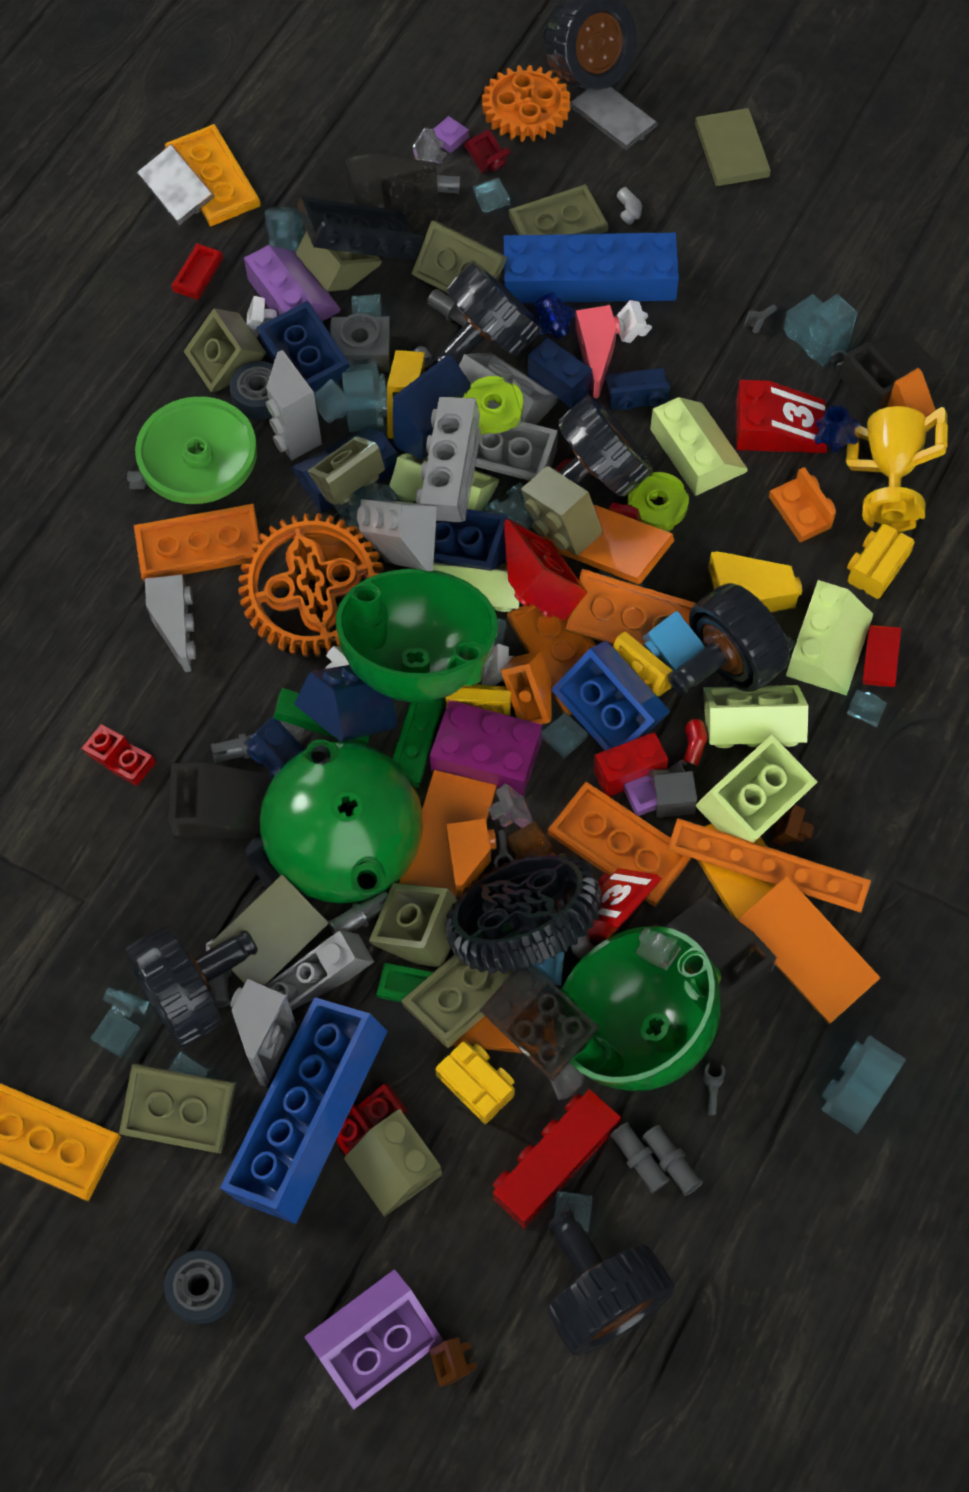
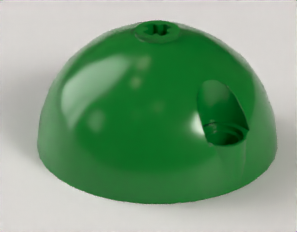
(428, 635)
(319, 845)
(648, 1018)

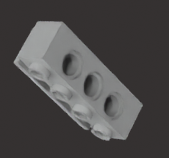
(451, 458)

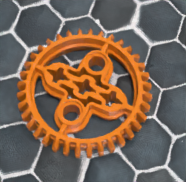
(254, 600)

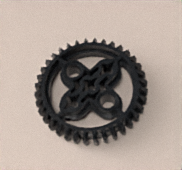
(523, 913)

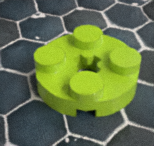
(509, 396)
(674, 500)

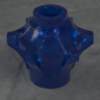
(553, 315)
(836, 428)

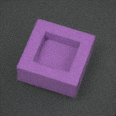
(451, 134)
(641, 795)

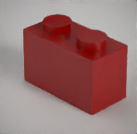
(628, 763)

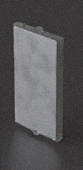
(614, 115)
(175, 184)

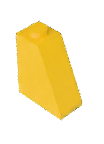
(405, 369)
(768, 581)

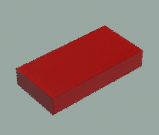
(197, 271)

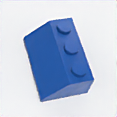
(609, 697)

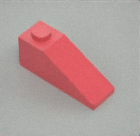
(596, 336)

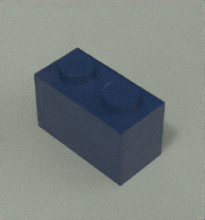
(559, 372)

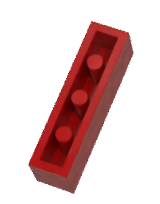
(555, 1158)

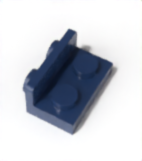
(637, 389)
(273, 746)

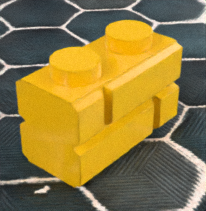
(880, 561)
(476, 1081)

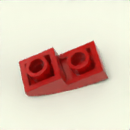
(882, 656)
(118, 755)
(367, 1115)

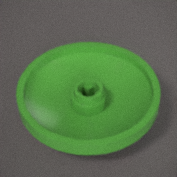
(196, 450)

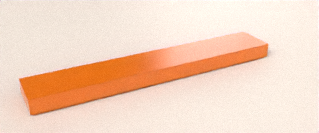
(769, 864)

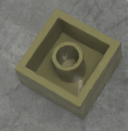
(561, 511)

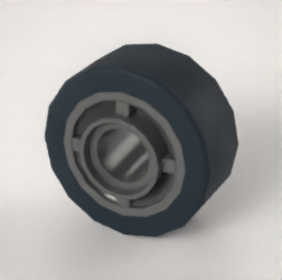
(245, 387)
(189, 1269)

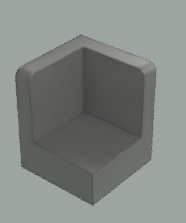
(675, 794)

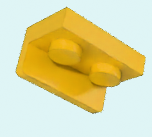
(644, 663)
(484, 697)

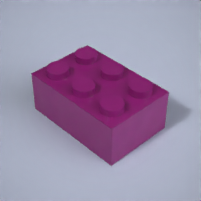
(486, 746)

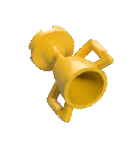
(897, 446)

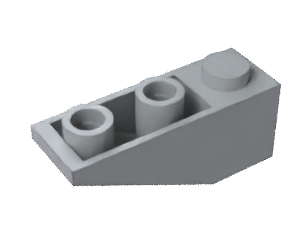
(168, 608)
(323, 969)

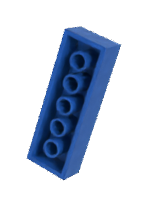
(592, 267)
(304, 1110)

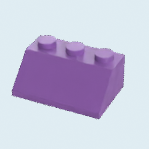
(286, 282)
(374, 1338)

